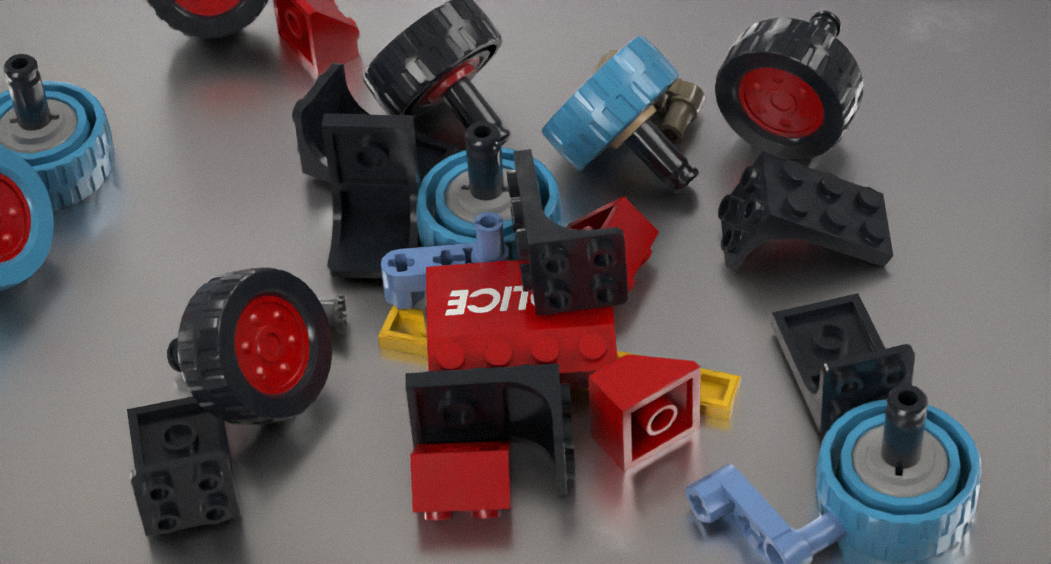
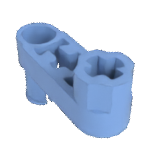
(406, 268)
(732, 495)

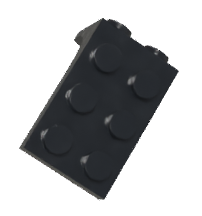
(332, 96)
(372, 190)
(797, 202)
(564, 265)
(839, 357)
(496, 405)
(181, 467)

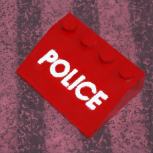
(487, 321)

